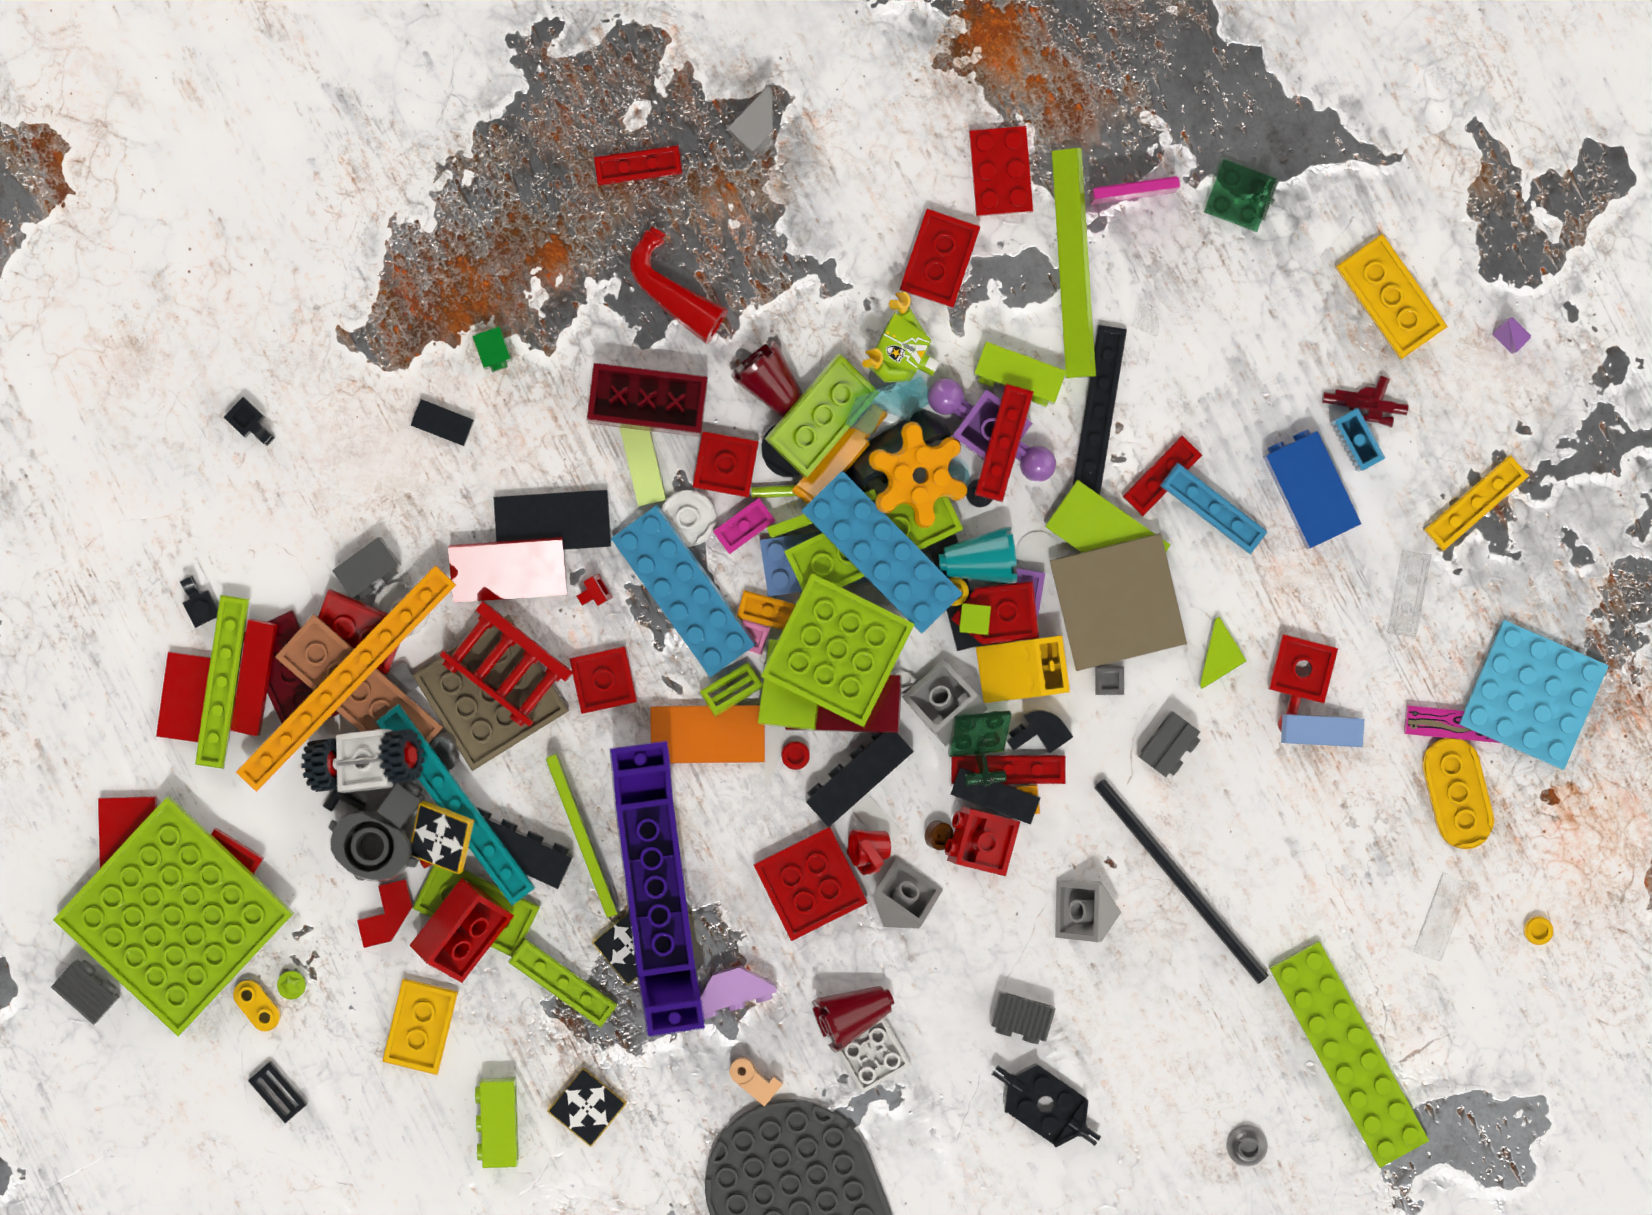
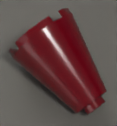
(769, 378)
(851, 1014)

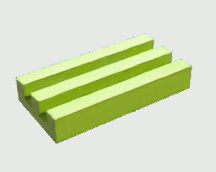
(738, 697)

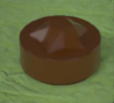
(938, 834)

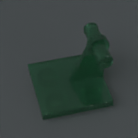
(1241, 195)
(977, 736)

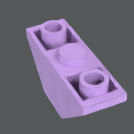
(733, 988)

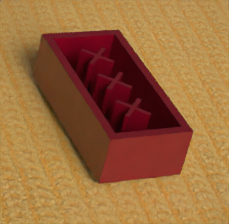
(647, 400)

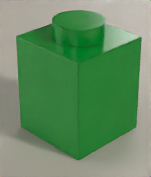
(492, 349)

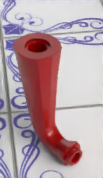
(688, 308)

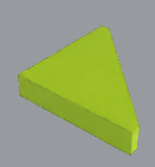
(1221, 655)

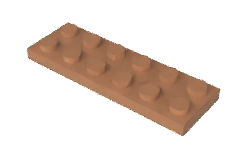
(319, 650)

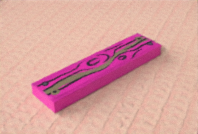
(1439, 723)

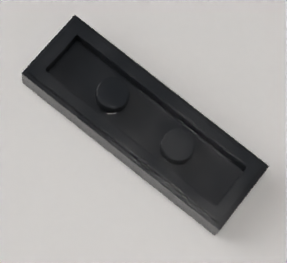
(997, 797)

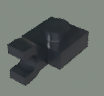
(247, 420)
(200, 606)

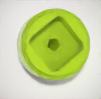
(291, 984)

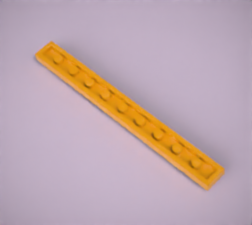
(346, 678)

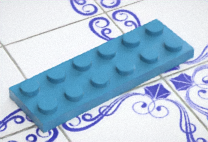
(881, 552)
(683, 591)

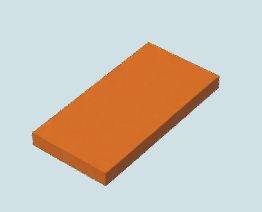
(701, 738)

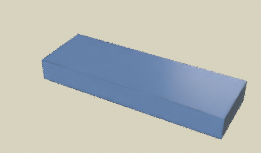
(1322, 730)

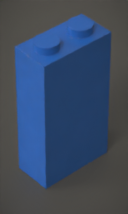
(1311, 488)

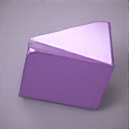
(1511, 335)

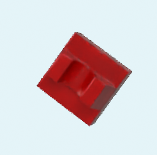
(595, 591)

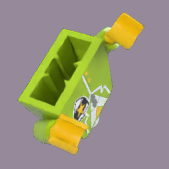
(901, 346)

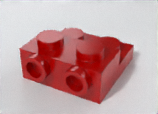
(982, 840)

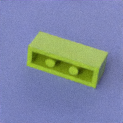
(1009, 367)
(497, 1123)

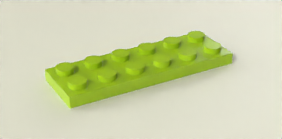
(826, 561)

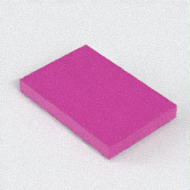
(1134, 190)

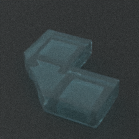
(891, 398)

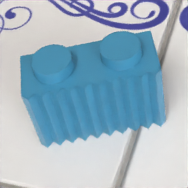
(1357, 440)

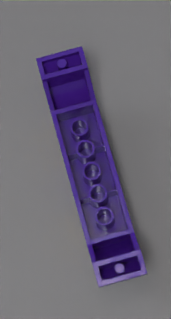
(655, 888)

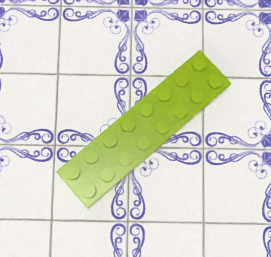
(1349, 1054)

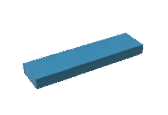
(1213, 508)

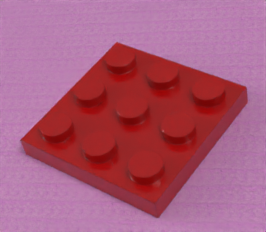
(810, 883)

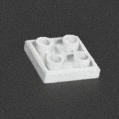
(874, 1057)

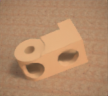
(752, 1081)

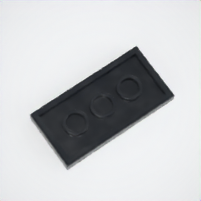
(575, 516)

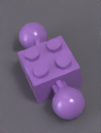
(975, 431)

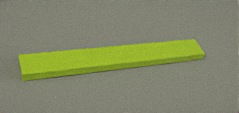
(1073, 263)

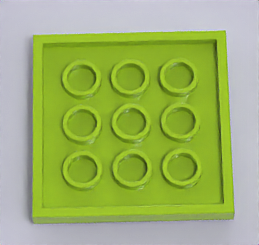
(837, 650)

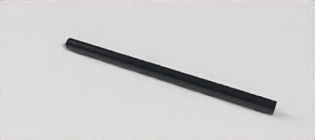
(1181, 881)

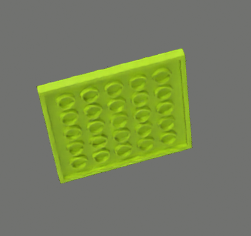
(173, 916)

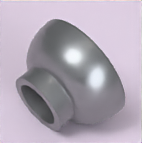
(1247, 1145)

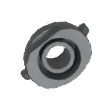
(347, 849)

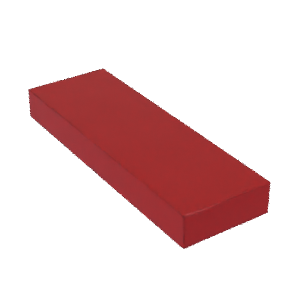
(638, 165)
(1147, 489)

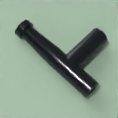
(347, 798)

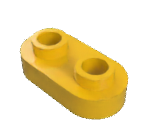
(258, 1004)

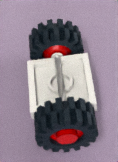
(363, 760)

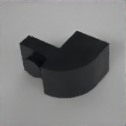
(1045, 725)

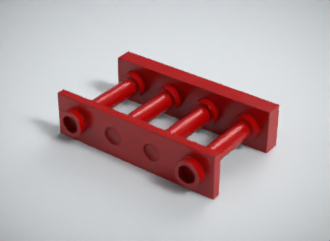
(533, 653)

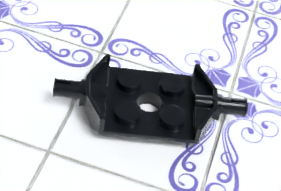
(1059, 1124)

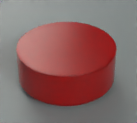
(795, 755)

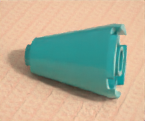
(982, 557)

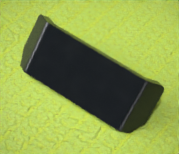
(892, 442)

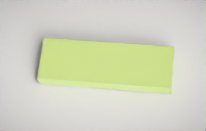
(643, 466)

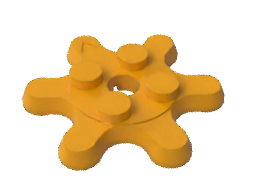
(900, 469)

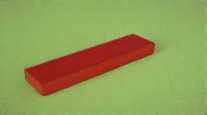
(1004, 442)
(254, 677)
(1018, 768)

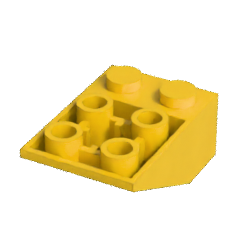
(1023, 669)

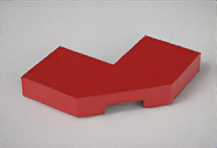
(396, 905)

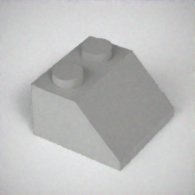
(755, 125)
(940, 698)

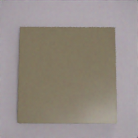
(1118, 602)
(472, 715)

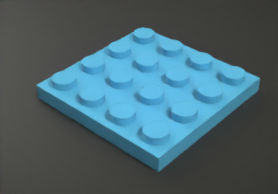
(1533, 694)

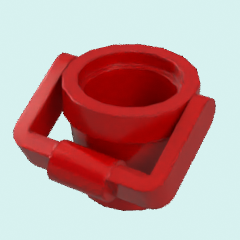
(867, 848)

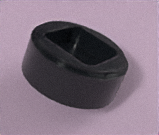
(976, 500)

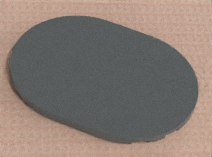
(792, 1162)

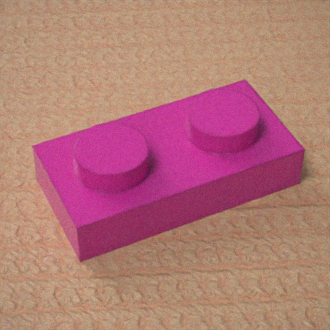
(744, 526)

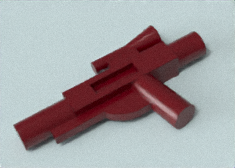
(1368, 399)

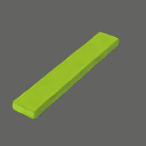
(222, 681)
(582, 835)

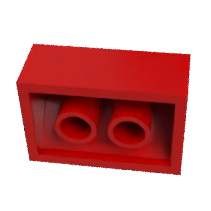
(461, 930)

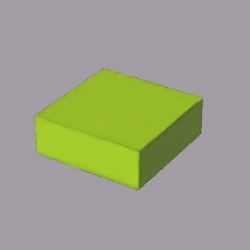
(975, 619)

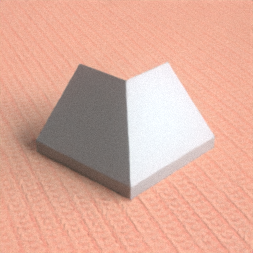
(905, 896)
(1084, 911)

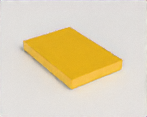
(420, 1026)

